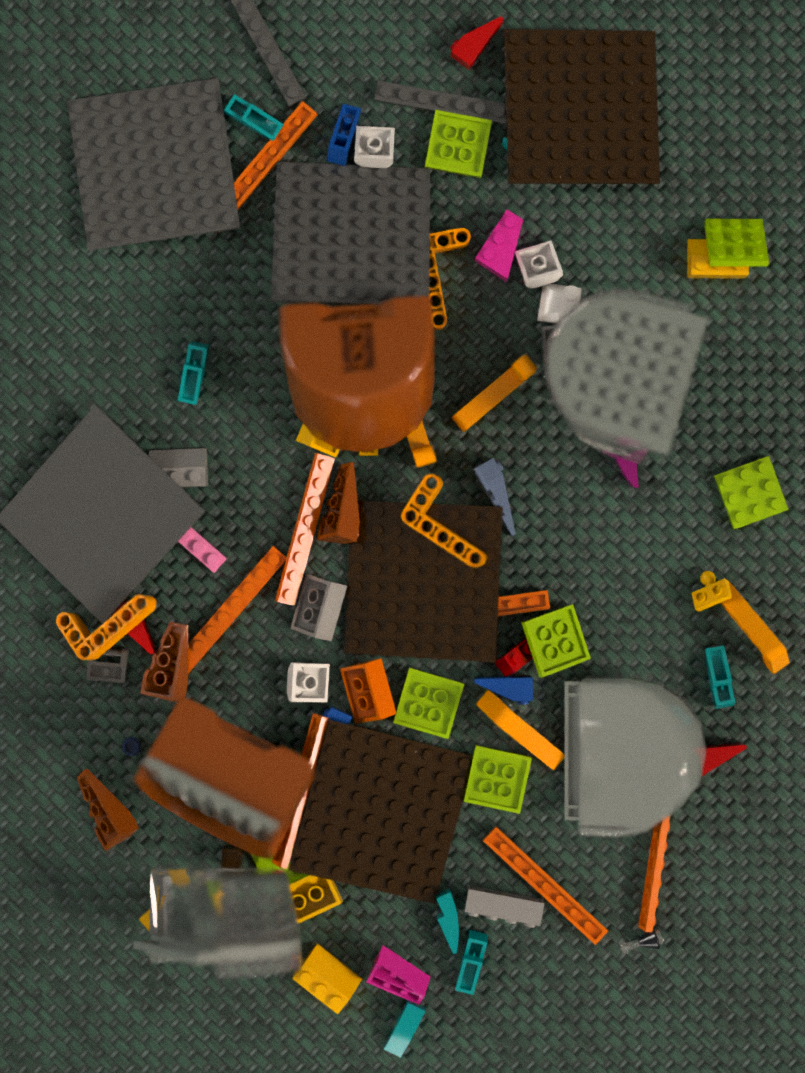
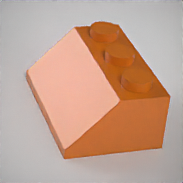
(368, 691)

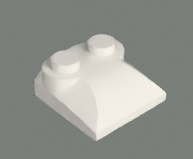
(374, 146)
(539, 265)
(557, 301)
(308, 682)

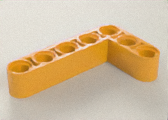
(452, 244)
(495, 393)
(420, 447)
(438, 528)
(107, 629)
(772, 650)
(520, 730)

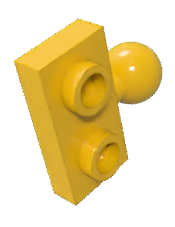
(713, 592)

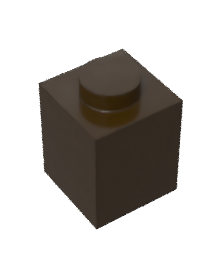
(232, 856)

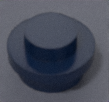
(131, 746)

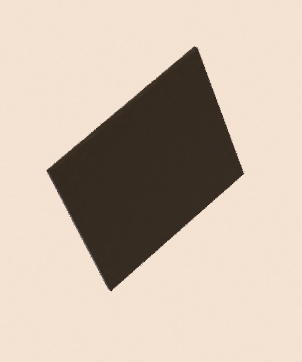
(581, 107)
(417, 596)
(381, 812)

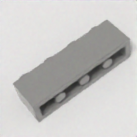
(504, 906)

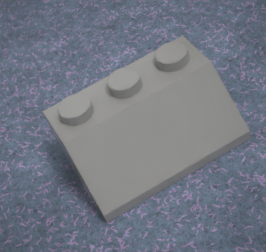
(184, 466)
(318, 607)

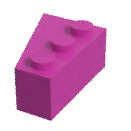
(500, 246)
(398, 976)

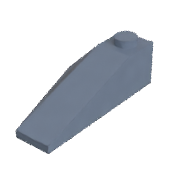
(493, 483)

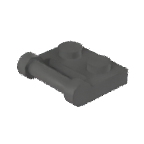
(109, 670)

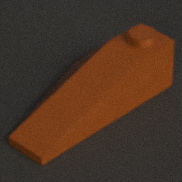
(342, 517)
(169, 669)
(111, 816)

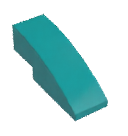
(253, 118)
(193, 372)
(719, 677)
(448, 919)
(471, 962)
(404, 1028)

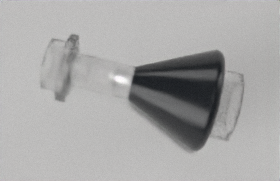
(647, 940)

